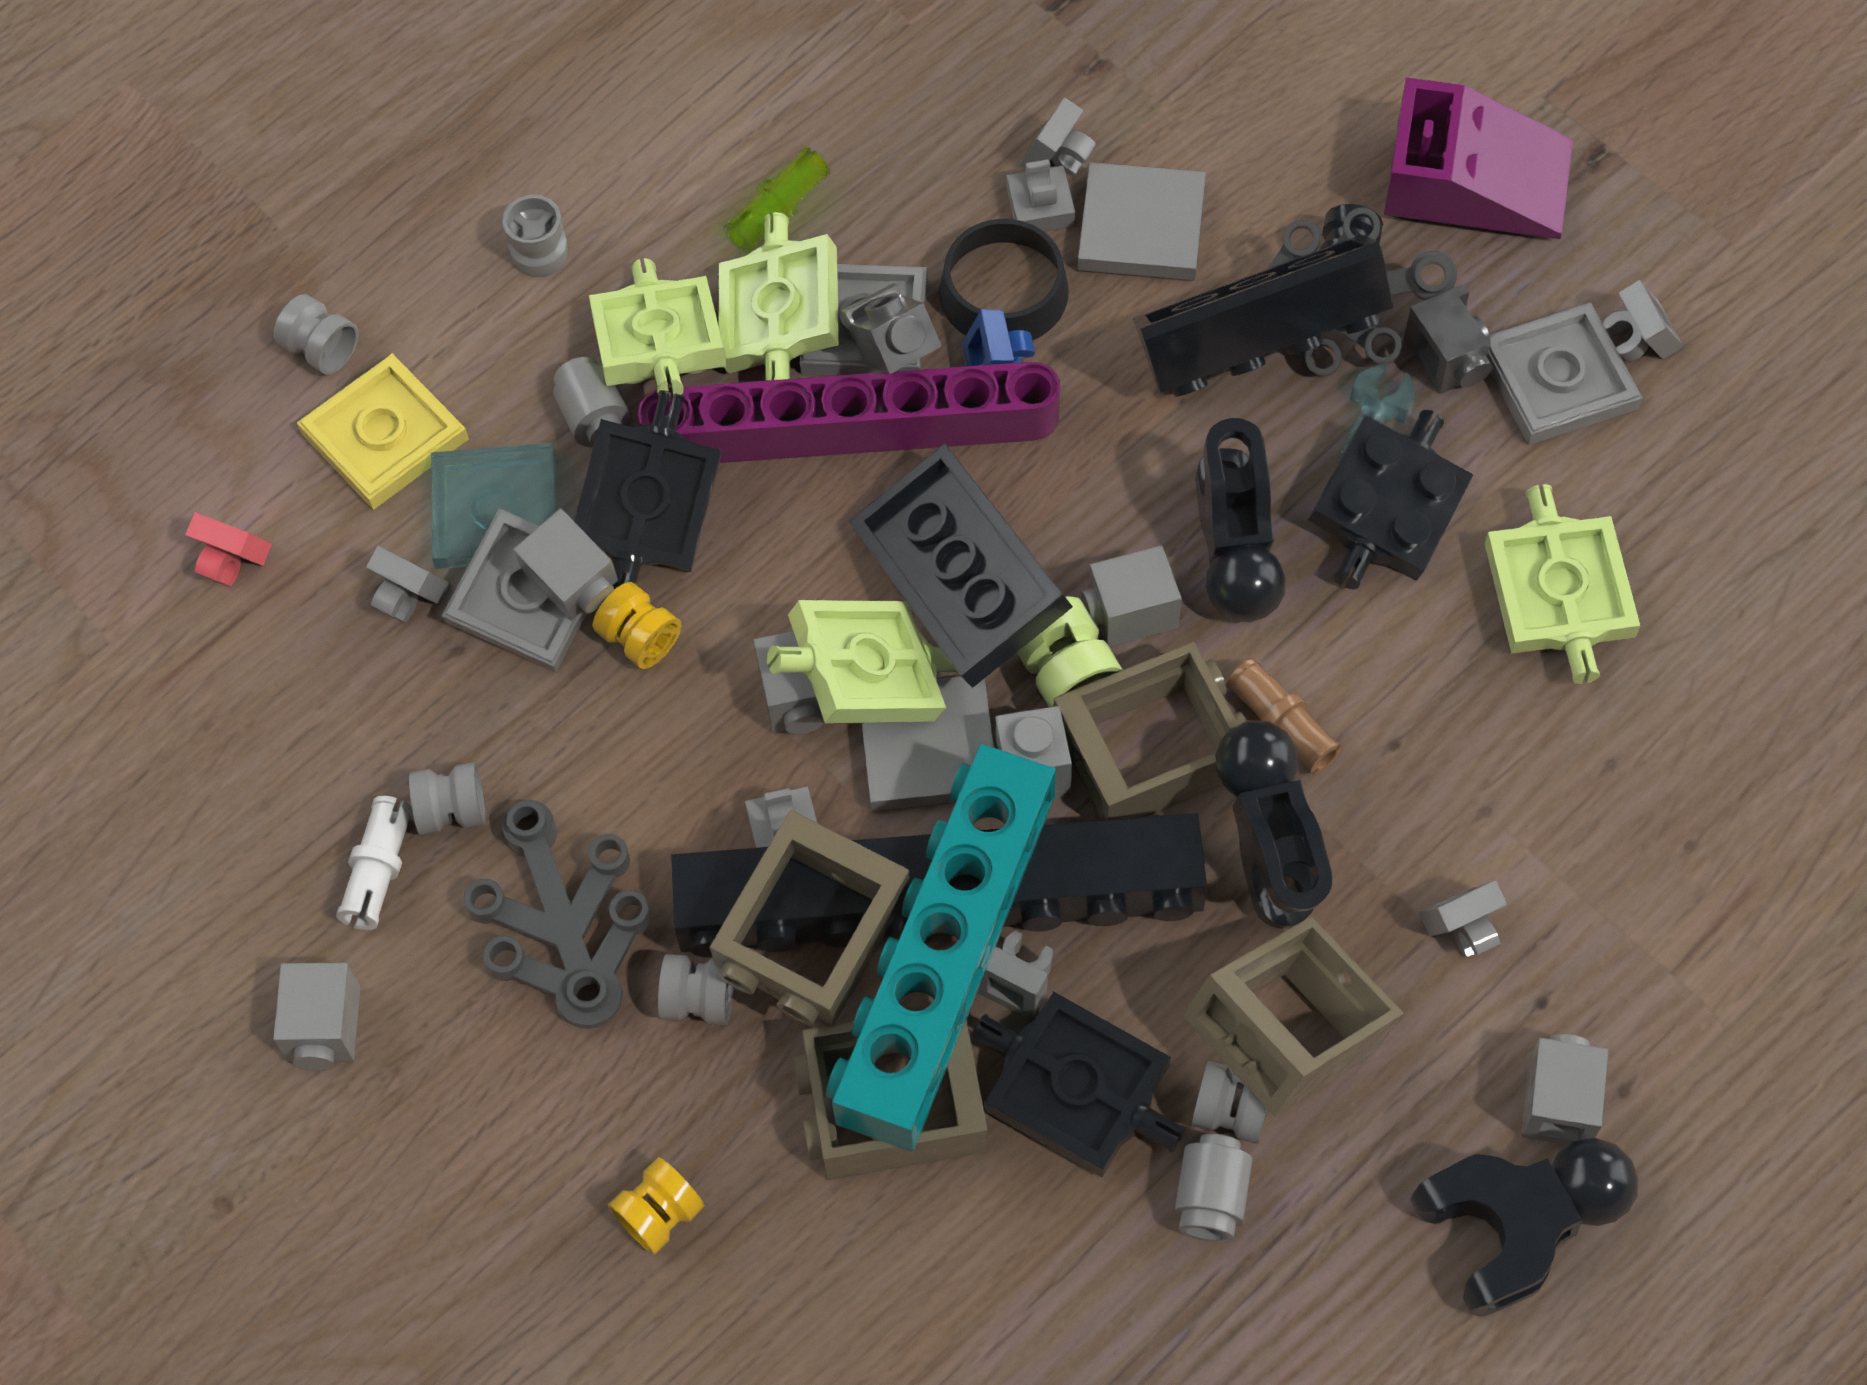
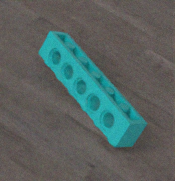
(898, 1103)

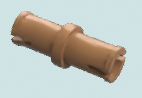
(1287, 711)

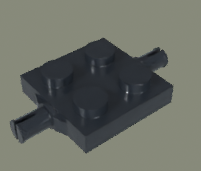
(647, 492)
(1390, 498)
(1077, 1084)

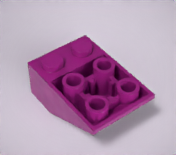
(1476, 163)

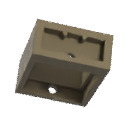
(1128, 690)
(839, 860)
(1260, 1046)
(968, 1136)

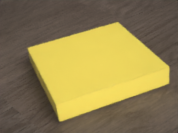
(382, 431)

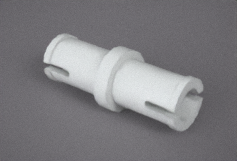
(374, 863)

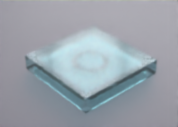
(475, 484)

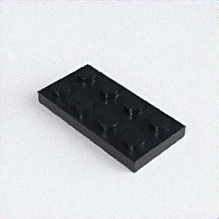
(960, 565)

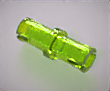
(777, 195)

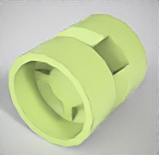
(1068, 654)

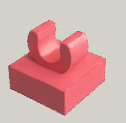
(224, 548)

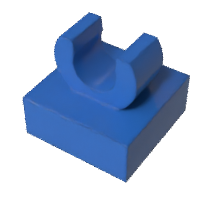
(991, 343)

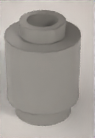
(586, 399)
(1213, 1188)

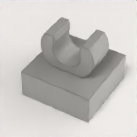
(1060, 142)
(1041, 196)
(1648, 323)
(404, 583)
(770, 811)
(1467, 917)
(1015, 982)

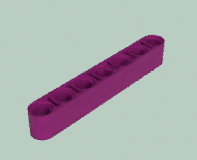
(879, 401)

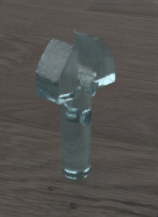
(1394, 406)

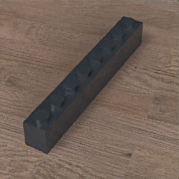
(1074, 874)

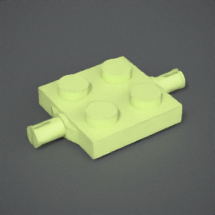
(778, 301)
(657, 330)
(1561, 584)
(864, 661)

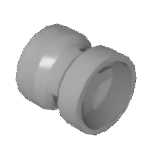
(535, 235)
(310, 330)
(449, 798)
(693, 990)
(1217, 1100)

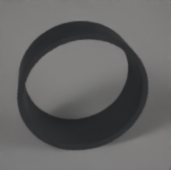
(1036, 319)

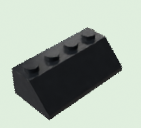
(1265, 313)

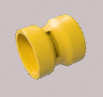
(637, 625)
(667, 1195)

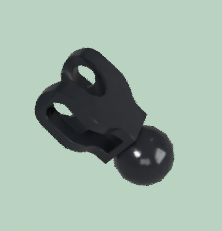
(1236, 521)
(1273, 823)
(1530, 1211)

